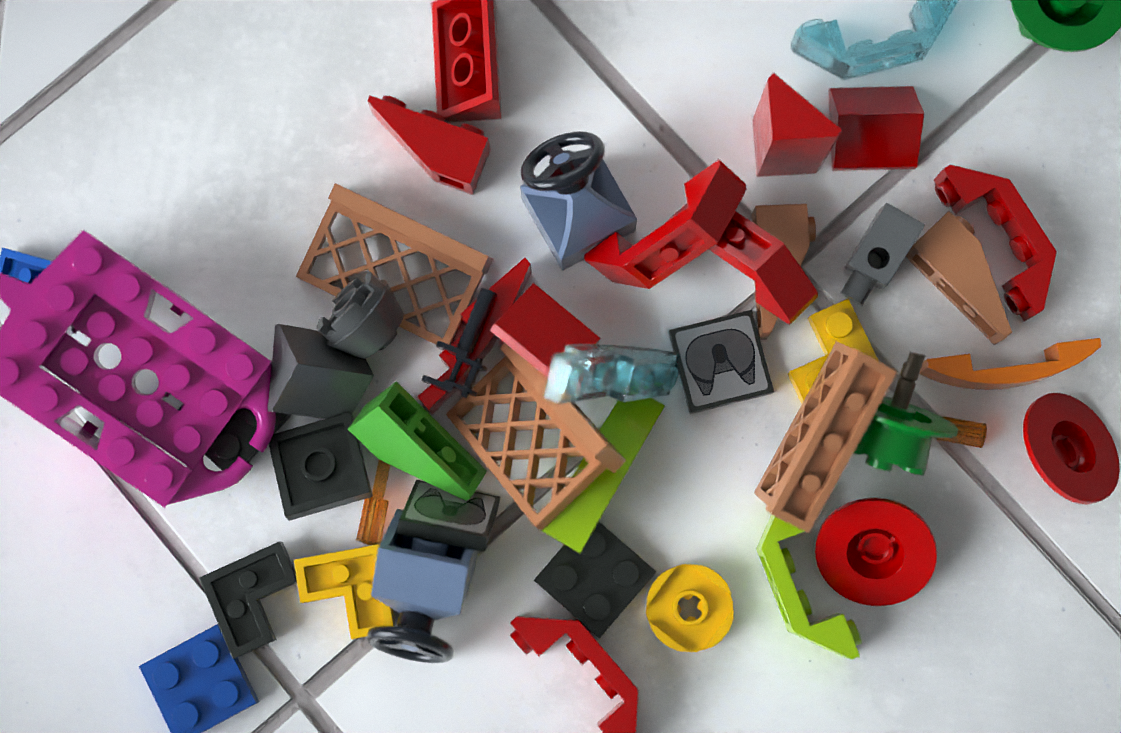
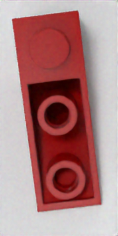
(443, 150)

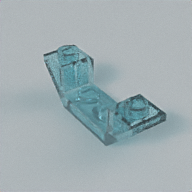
(824, 45)

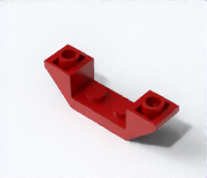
(964, 187)
(711, 204)
(765, 259)
(541, 633)

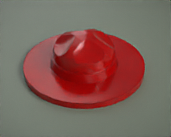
(1071, 448)
(876, 551)

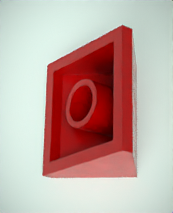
(877, 127)
(540, 328)

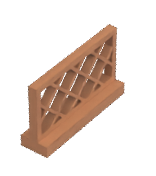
(407, 232)
(566, 416)
(823, 435)

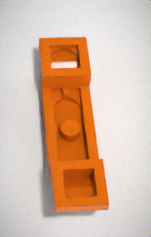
(959, 372)

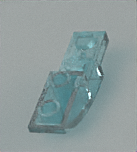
(611, 371)

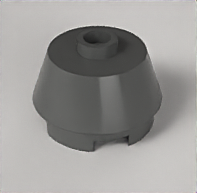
(362, 318)

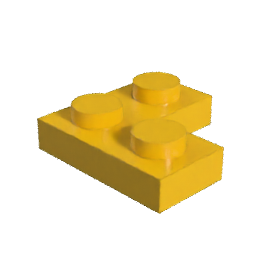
(831, 325)
(347, 575)

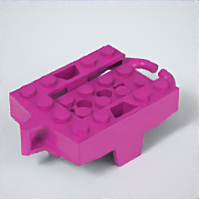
(198, 364)

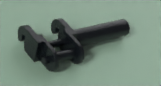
(466, 346)

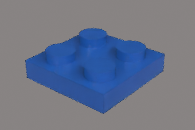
(198, 683)

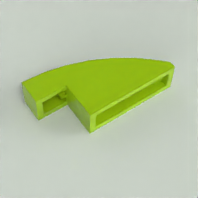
(627, 431)

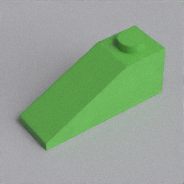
(410, 439)

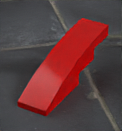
(508, 290)

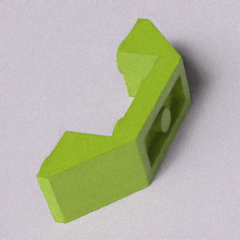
(829, 632)

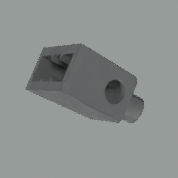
(890, 237)

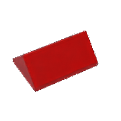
(466, 60)
(790, 132)

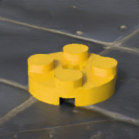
(714, 604)

